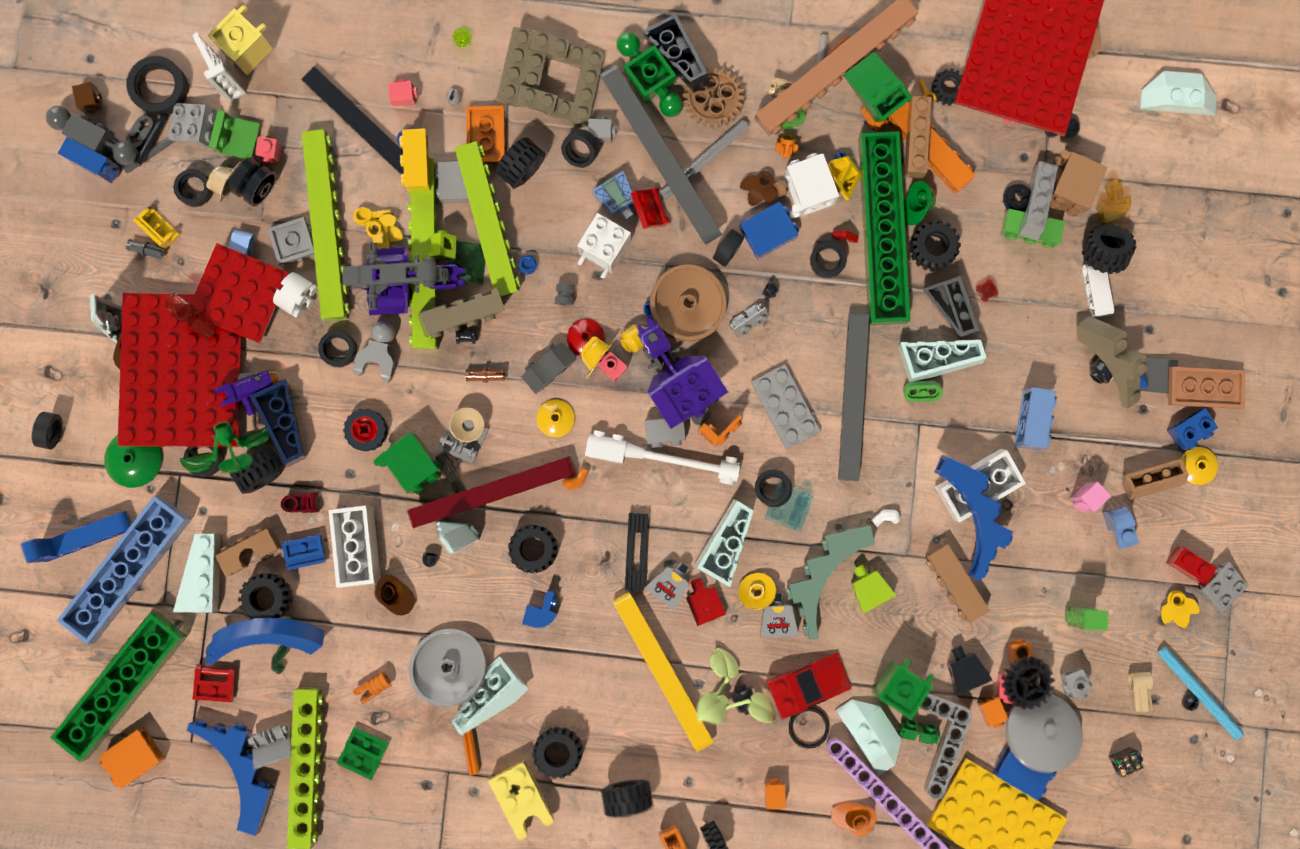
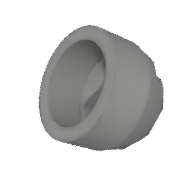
(456, 99)

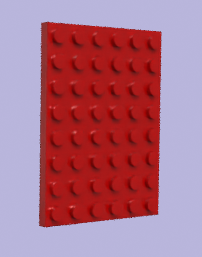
(1029, 60)
(172, 377)

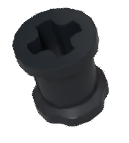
(466, 335)

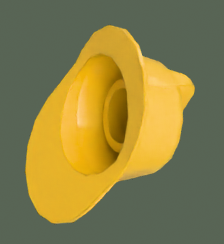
(593, 352)

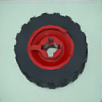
(376, 427)

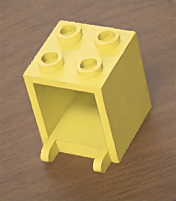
(241, 40)

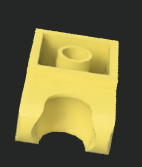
(525, 802)

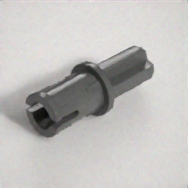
(145, 249)

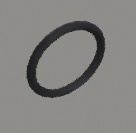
(811, 745)

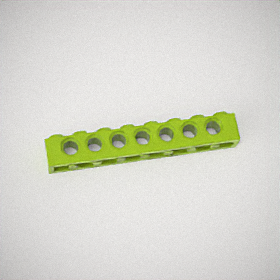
(295, 836)

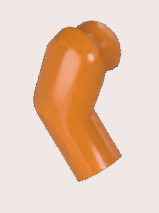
(575, 482)

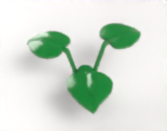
(225, 436)

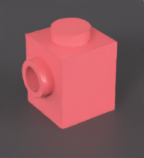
(402, 93)
(268, 150)
(611, 366)

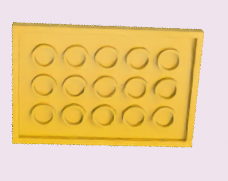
(992, 814)

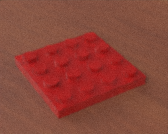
(238, 292)

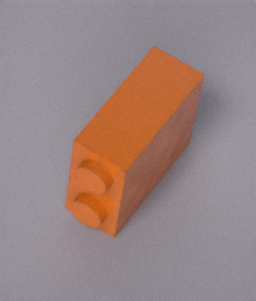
(131, 758)

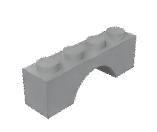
(1037, 211)

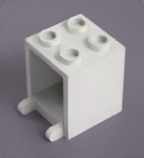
(810, 185)
(604, 244)

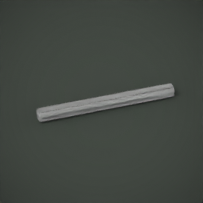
(710, 154)

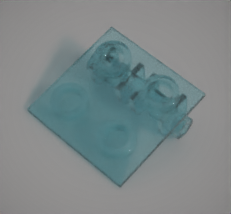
(793, 512)

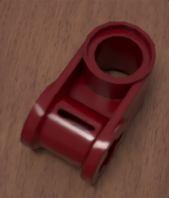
(303, 503)

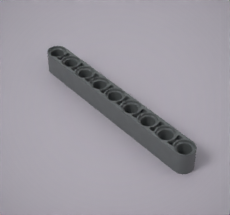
(853, 396)

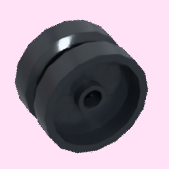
(252, 181)

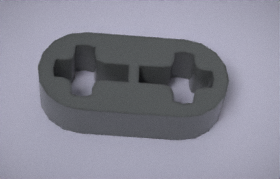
(140, 132)

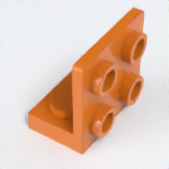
(710, 432)

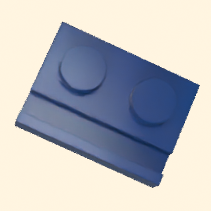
(304, 552)

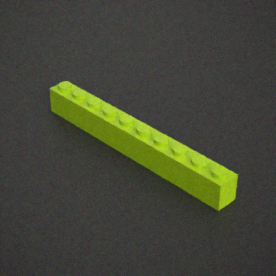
(325, 225)
(422, 226)

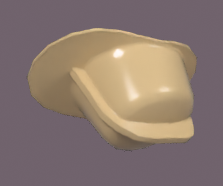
(220, 180)

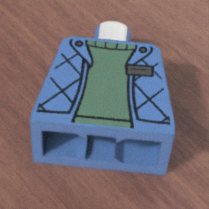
(616, 196)

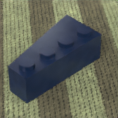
(280, 419)

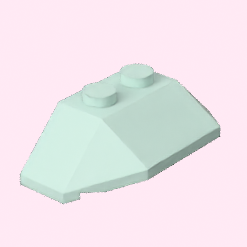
(1179, 93)
(872, 733)

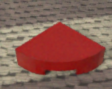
(845, 234)

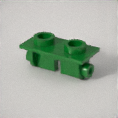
(928, 732)

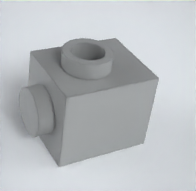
(601, 129)

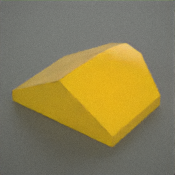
(844, 175)

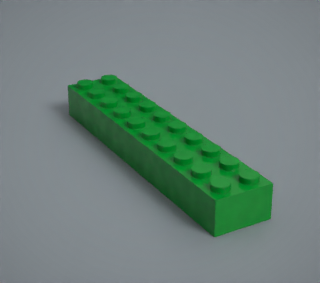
(884, 228)

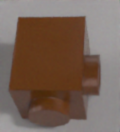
(87, 97)

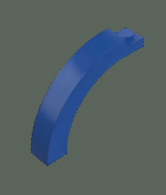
(264, 631)

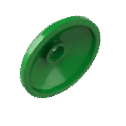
(139, 471)

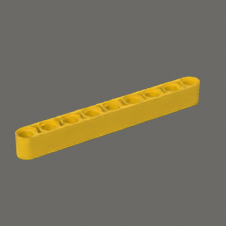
(663, 671)

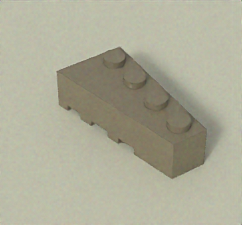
(461, 313)

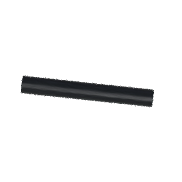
(150, 140)

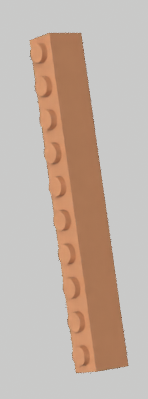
(835, 65)

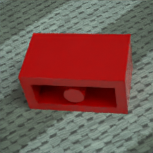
(1191, 565)

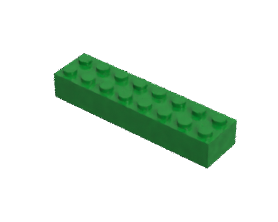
(118, 687)

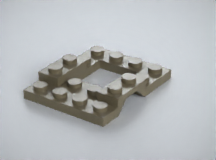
(524, 70)

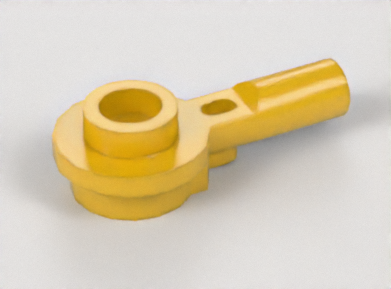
(364, 215)

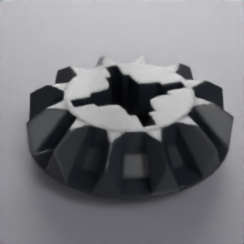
(1022, 192)

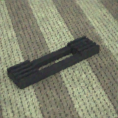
(635, 579)

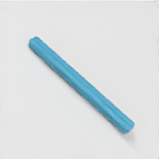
(1202, 695)

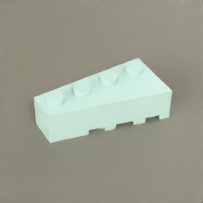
(726, 543)
(201, 576)

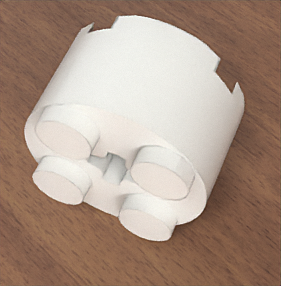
(295, 295)

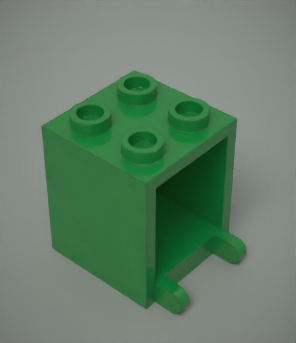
(410, 463)
(902, 688)

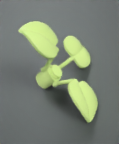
(713, 706)

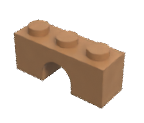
(232, 558)

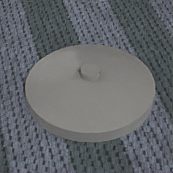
(448, 668)
(1045, 736)

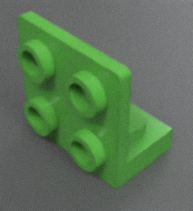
(234, 136)

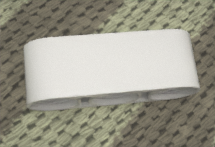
(1098, 292)

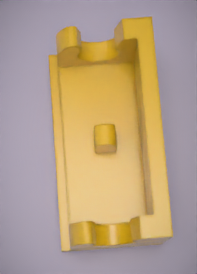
(156, 227)

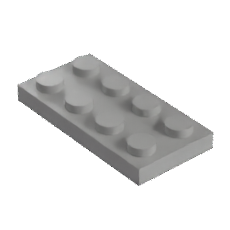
(785, 407)

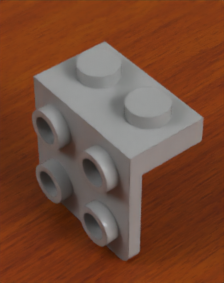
(192, 123)

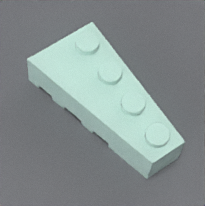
(937, 358)

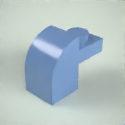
(1122, 524)

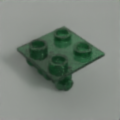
(470, 258)

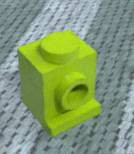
(443, 246)

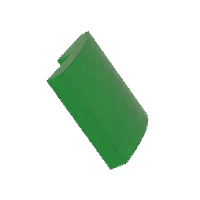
(362, 753)

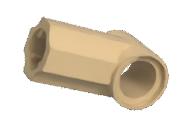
(1141, 687)

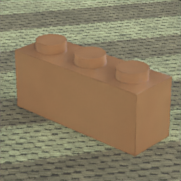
(1155, 479)

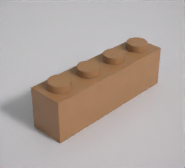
(917, 137)
(957, 583)

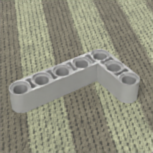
(946, 741)

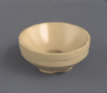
(456, 424)

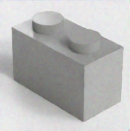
(659, 432)

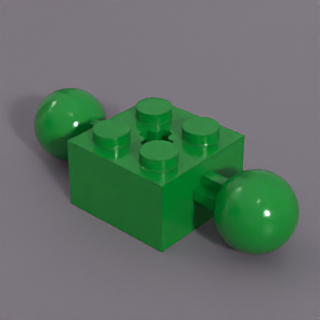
(649, 62)

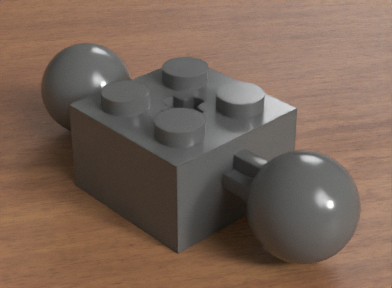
(91, 135)

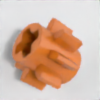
(787, 146)

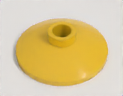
(562, 425)
(1191, 460)
(756, 583)

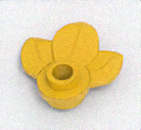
(387, 231)
(1180, 611)

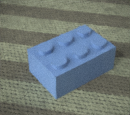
(1035, 419)

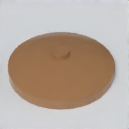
(688, 303)

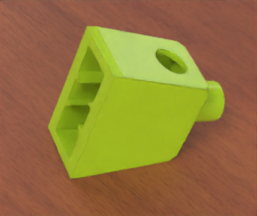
(870, 589)

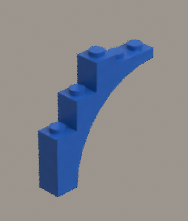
(983, 509)
(253, 794)

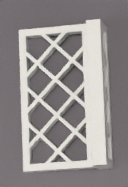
(217, 73)

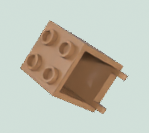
(1076, 183)

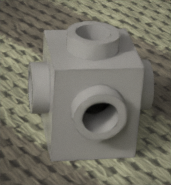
(1076, 683)

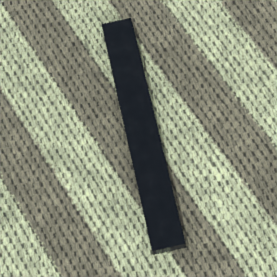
(354, 117)

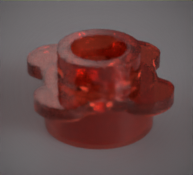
(993, 292)

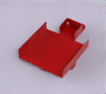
(704, 603)

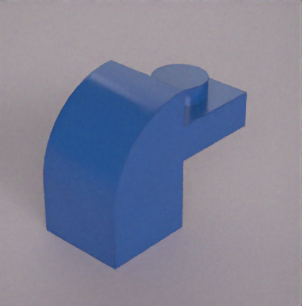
(541, 617)

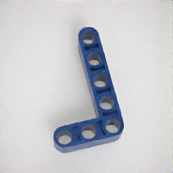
(49, 549)

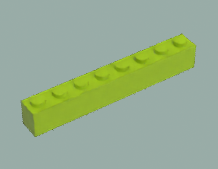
(486, 218)

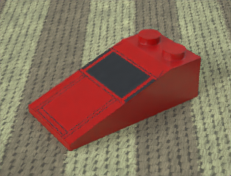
(808, 685)

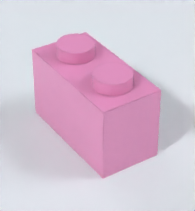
(1090, 497)

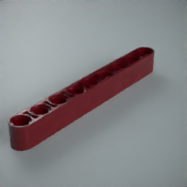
(491, 492)

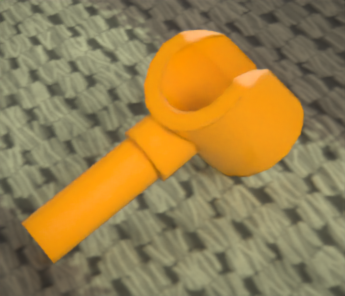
(926, 93)

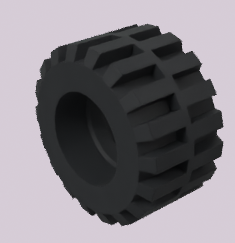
(520, 162)
(945, 234)
(1109, 248)
(264, 470)
(520, 560)
(250, 591)
(557, 769)
(627, 798)

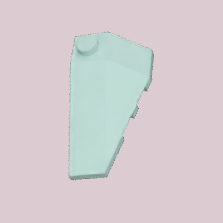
(499, 690)

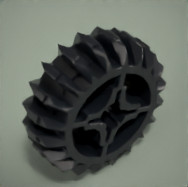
(1019, 697)

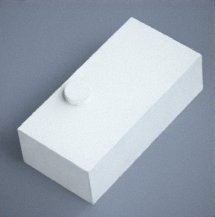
(1002, 479)
(354, 546)

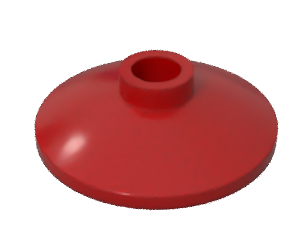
(580, 327)

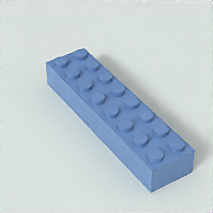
(123, 570)

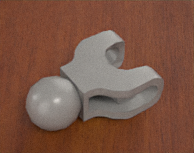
(378, 351)

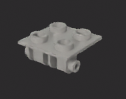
(460, 449)
(1224, 586)
(271, 746)

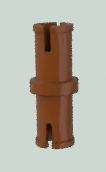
(485, 375)

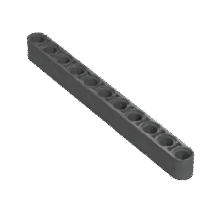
(660, 154)

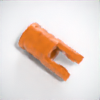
(374, 685)

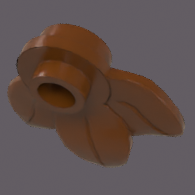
(757, 190)

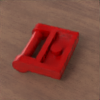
(646, 209)
(214, 690)

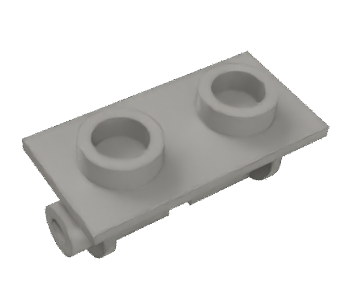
(756, 316)

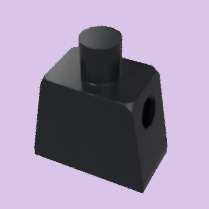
(966, 671)

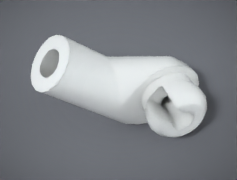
(886, 515)

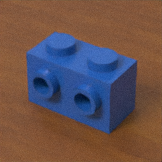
(1193, 429)

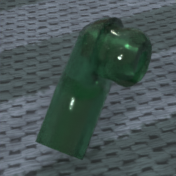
(277, 658)

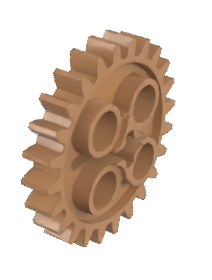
(728, 106)

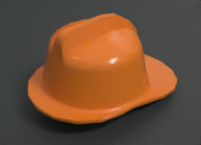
(854, 817)

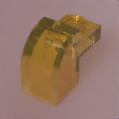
(1117, 205)

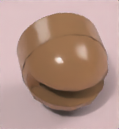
(780, 188)

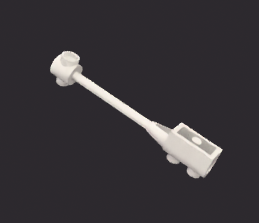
(616, 448)

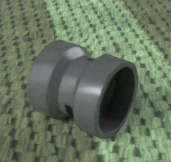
(564, 294)

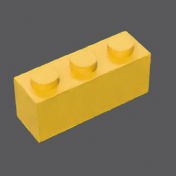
(415, 159)

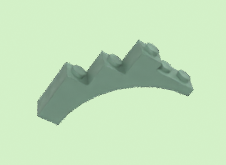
(808, 591)

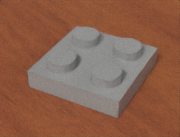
(291, 241)

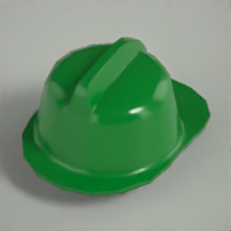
(917, 202)

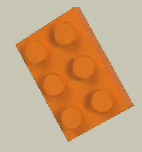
(487, 127)

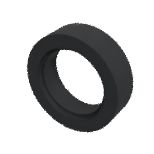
(147, 65)

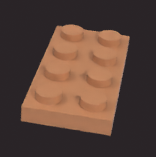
(1206, 387)

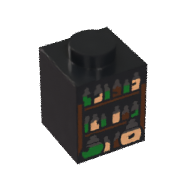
(1126, 761)

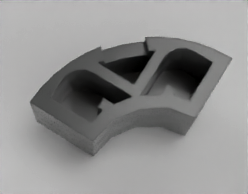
(553, 363)

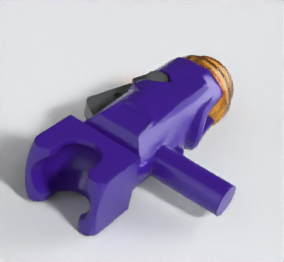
(245, 386)

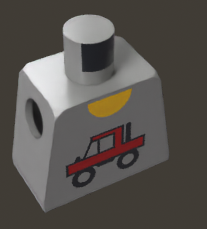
(670, 585)
(778, 620)

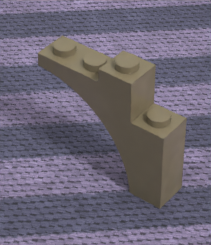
(1111, 347)

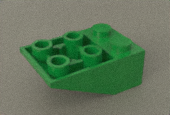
(877, 87)

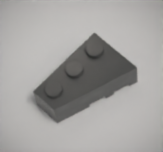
(954, 306)

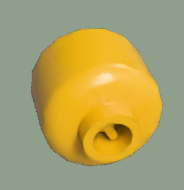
(630, 340)

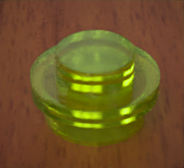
(461, 37)

